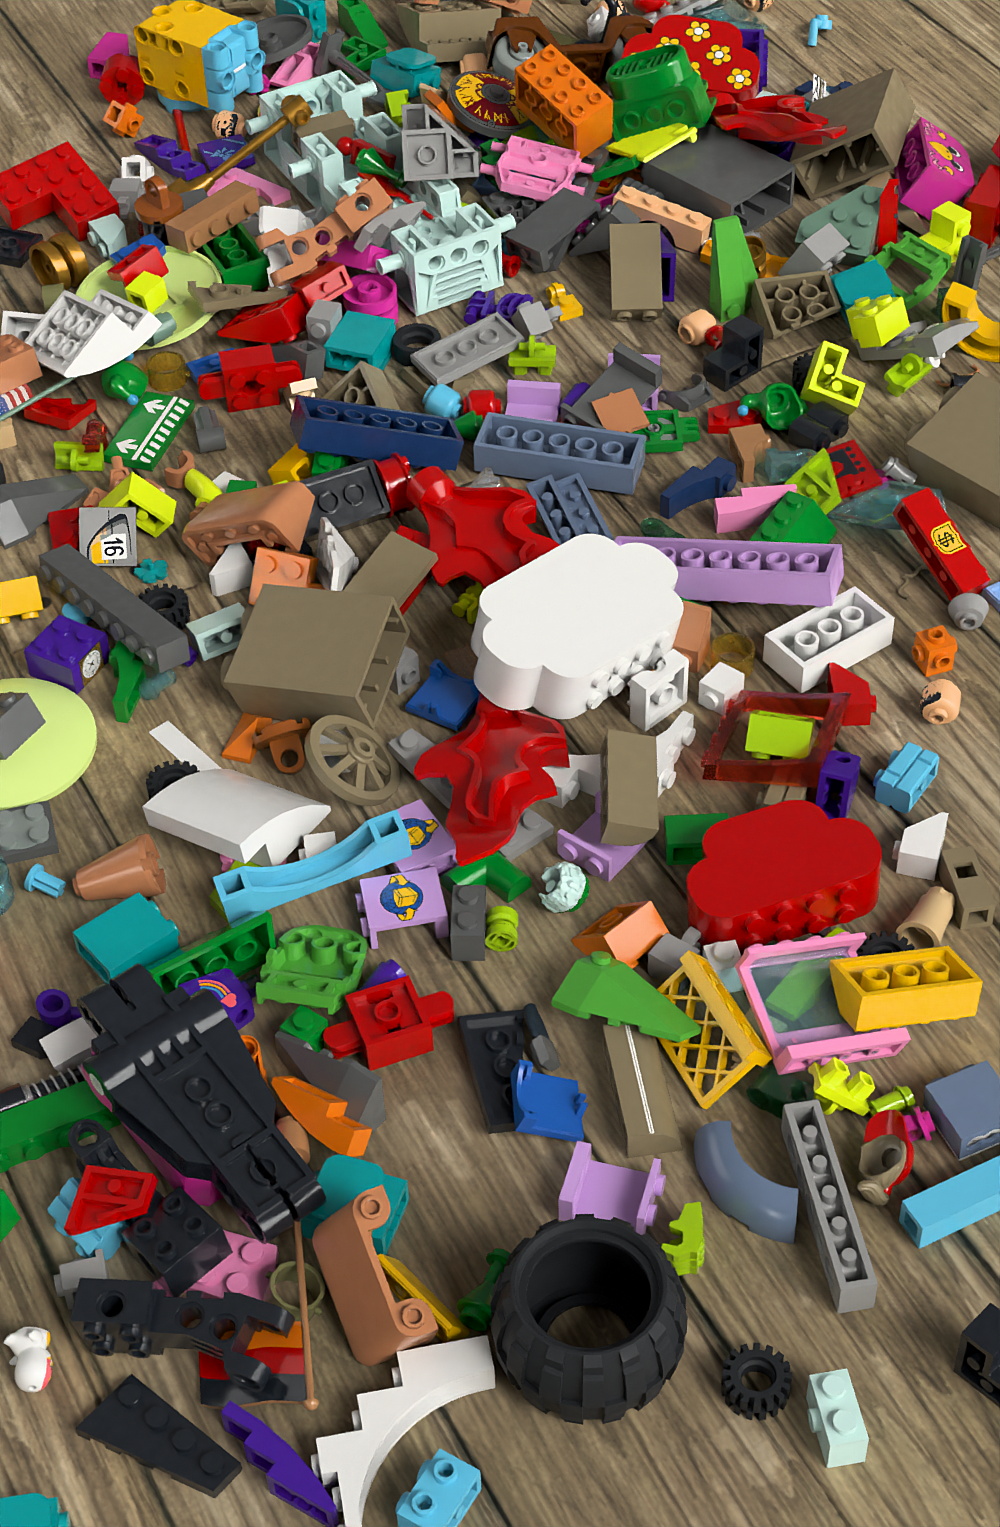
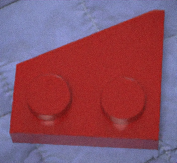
(726, 416)
(65, 527)

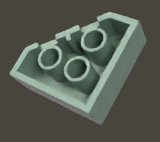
(854, 218)

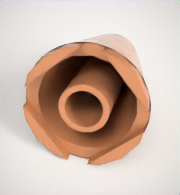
(122, 872)

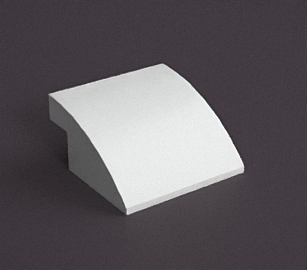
(90, 336)
(235, 815)

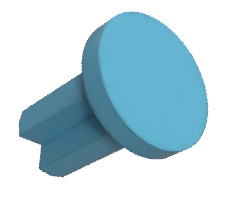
(44, 882)

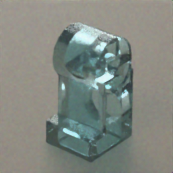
(784, 464)

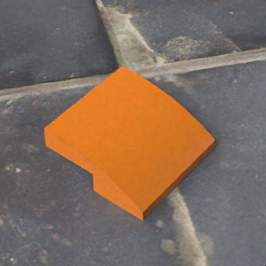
(439, 103)

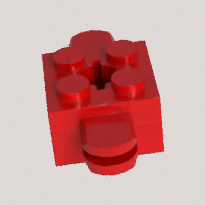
(246, 367)
(385, 1008)

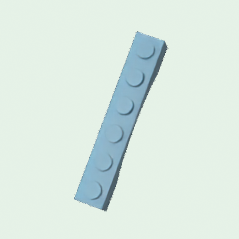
(371, 846)

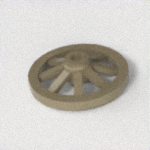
(356, 754)

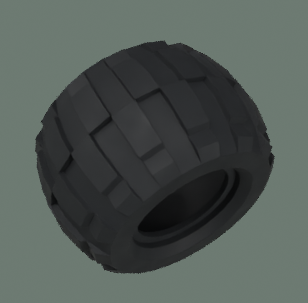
(587, 1265)

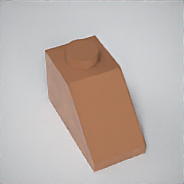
(694, 634)

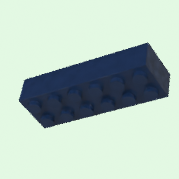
(375, 432)

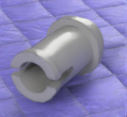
(898, 471)

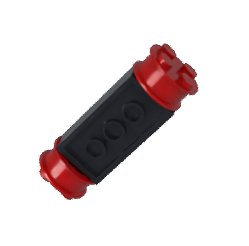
(354, 496)

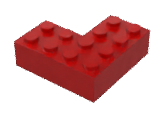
(57, 183)

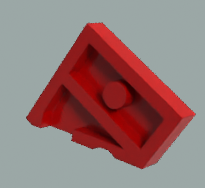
(59, 412)
(109, 1197)

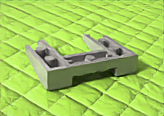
(929, 343)

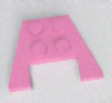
(269, 191)
(239, 1272)

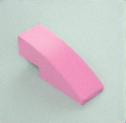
(297, 67)
(749, 508)

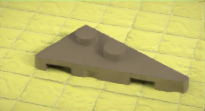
(231, 296)

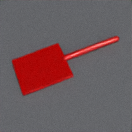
(392, 191)

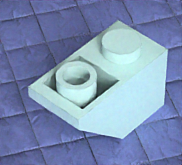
(107, 235)

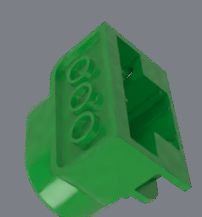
(657, 91)

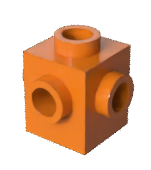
(123, 118)
(934, 650)

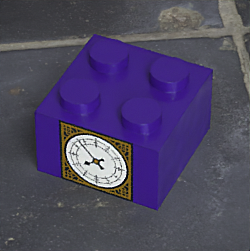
(67, 653)

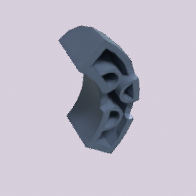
(741, 1191)

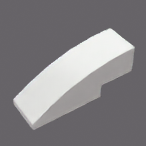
(69, 1045)

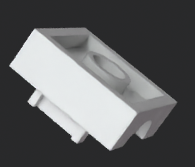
(659, 691)

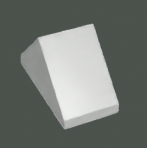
(231, 571)

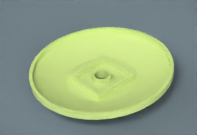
(180, 304)
(55, 752)

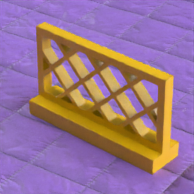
(727, 1015)

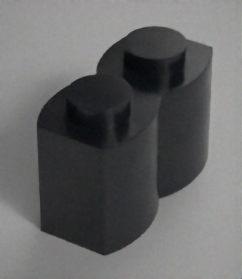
(818, 427)

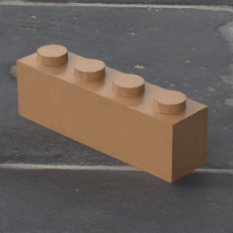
(212, 216)

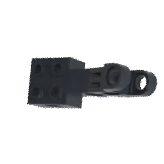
(175, 1237)
(143, 1321)

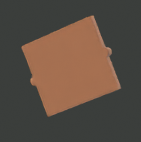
(620, 412)

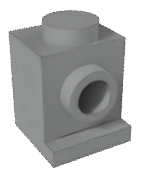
(70, 1273)

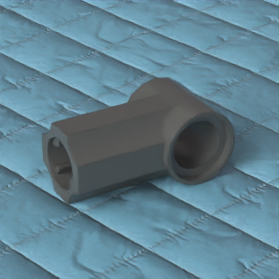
(208, 432)

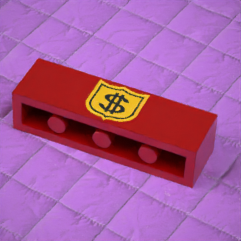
(940, 544)

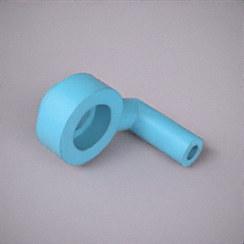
(819, 22)

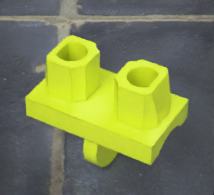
(837, 1091)

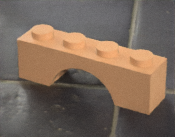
(686, 226)

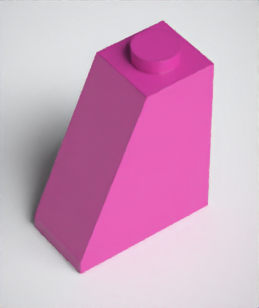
(109, 45)
(353, 258)

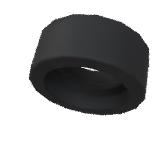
(412, 334)

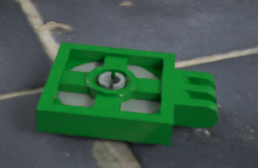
(668, 431)

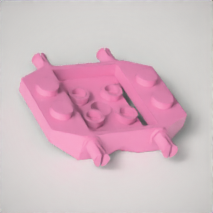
(536, 159)

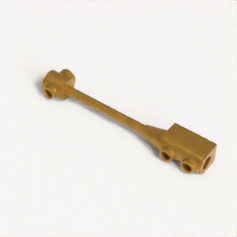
(294, 111)

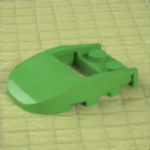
(920, 255)
(313, 967)

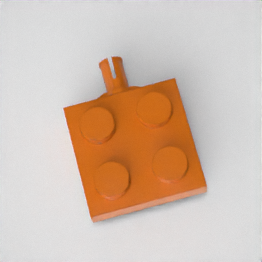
(282, 569)

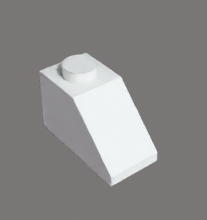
(921, 847)

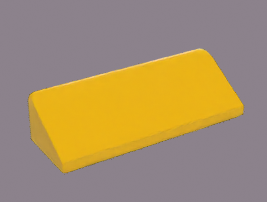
(407, 1285)

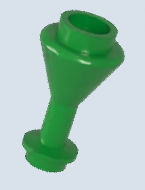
(371, 163)
(469, 425)
(476, 1305)

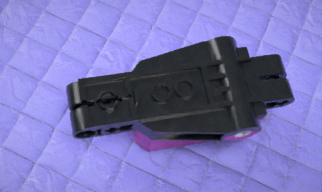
(195, 1100)

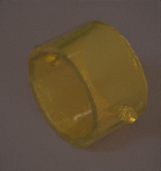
(166, 361)
(734, 643)

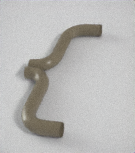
(905, 577)

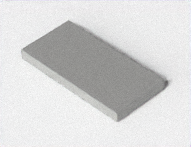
(467, 349)

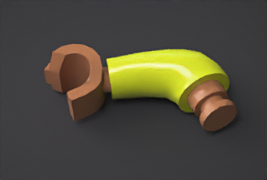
(193, 480)

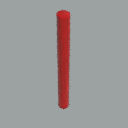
(181, 131)

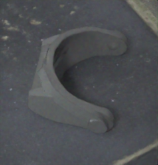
(681, 398)

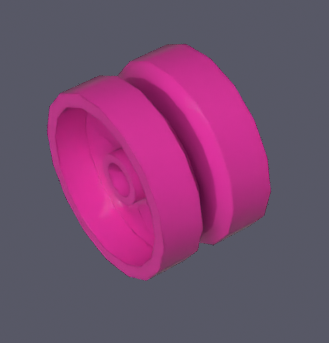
(372, 295)

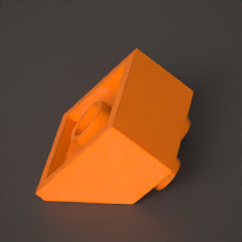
(624, 932)

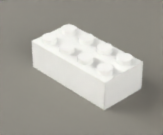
(828, 634)

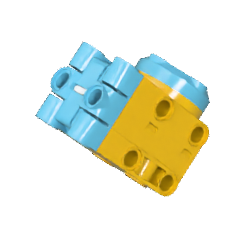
(198, 56)

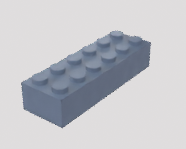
(541, 448)

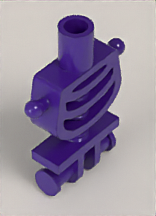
(480, 306)

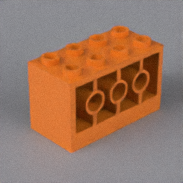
(563, 102)

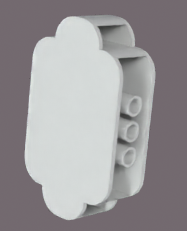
(575, 625)

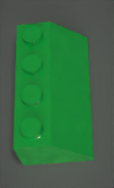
(796, 521)
(236, 947)

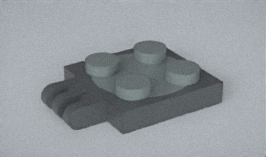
(27, 832)

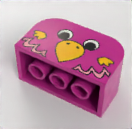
(932, 169)

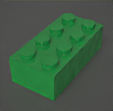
(238, 258)

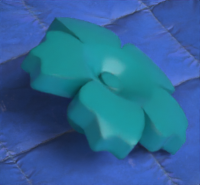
(151, 572)

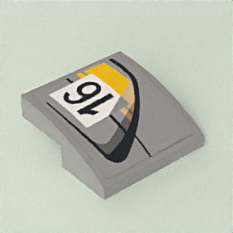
(108, 535)

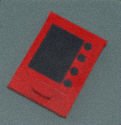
(854, 463)

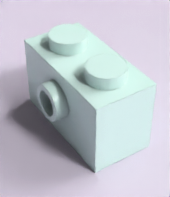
(836, 1418)

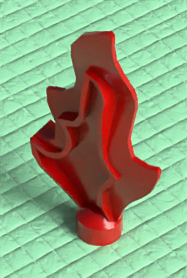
(772, 119)
(476, 528)
(494, 774)

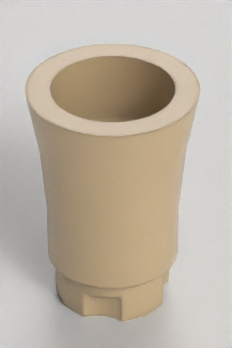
(928, 919)

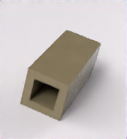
(331, 125)
(964, 878)

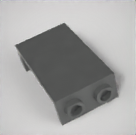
(548, 226)
(626, 372)

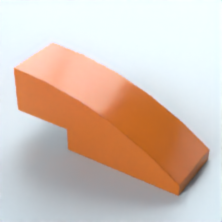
(322, 1116)

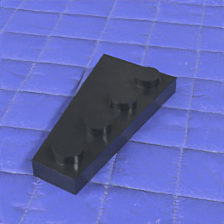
(492, 1050)
(159, 1437)

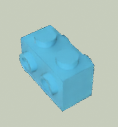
(441, 1494)

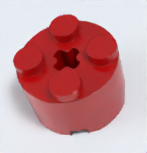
(122, 79)

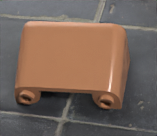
(265, 513)
(359, 1288)

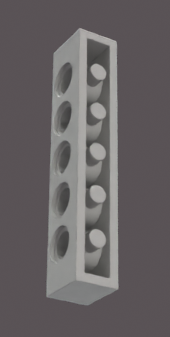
(829, 1207)

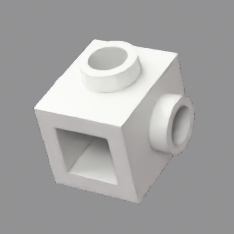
(596, 24)
(135, 164)

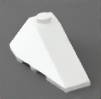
(289, 222)
(336, 558)

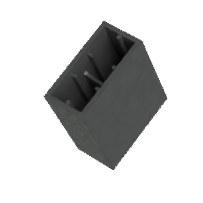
(723, 178)

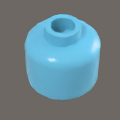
(442, 401)

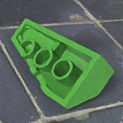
(731, 270)
(617, 992)

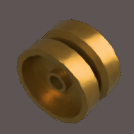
(59, 261)

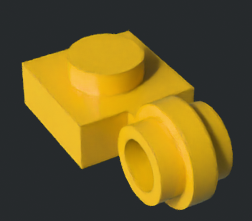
(568, 303)

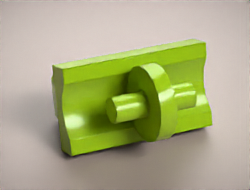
(533, 355)
(906, 374)
(72, 457)

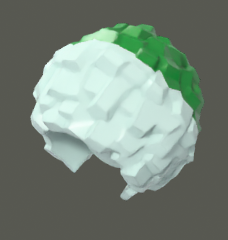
(566, 887)

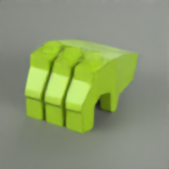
(687, 1250)

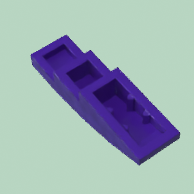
(168, 157)
(286, 1472)

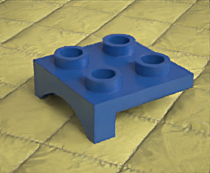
(444, 697)
(546, 1104)

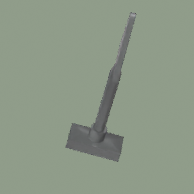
(330, 57)
(970, 261)

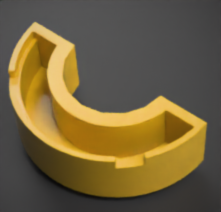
(984, 341)

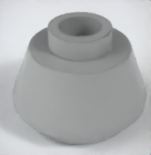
(968, 610)

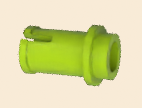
(899, 1099)

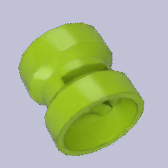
(501, 928)

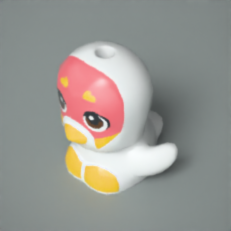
(31, 1358)

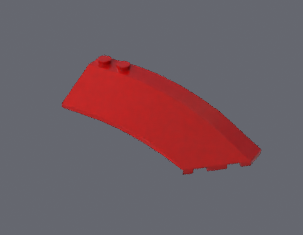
(271, 320)

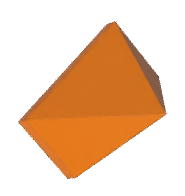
(240, 745)

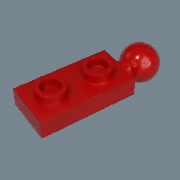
(349, 147)

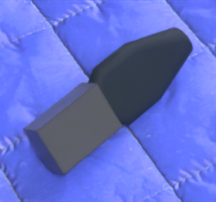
(541, 1047)

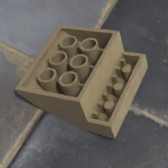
(448, 28)

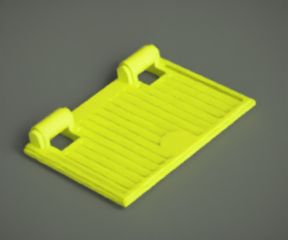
(653, 142)

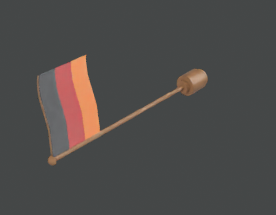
(286, 1357)

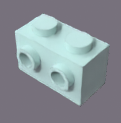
(217, 631)

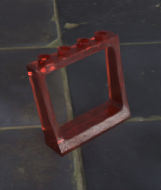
(789, 772)

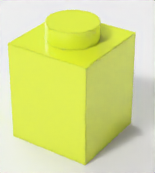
(147, 291)

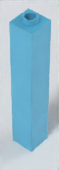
(952, 1204)

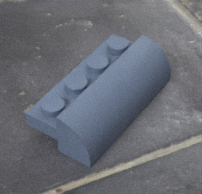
(567, 508)

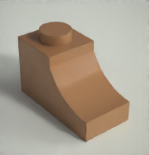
(747, 449)

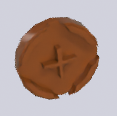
(157, 202)
(284, 737)

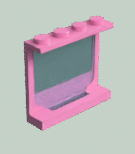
(798, 1005)

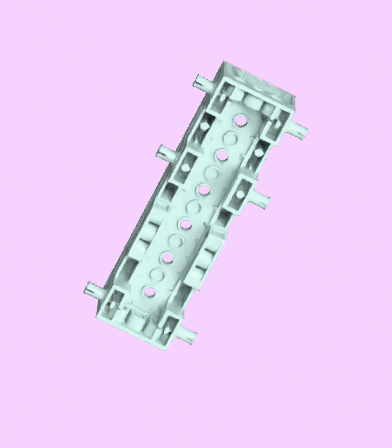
(430, 261)

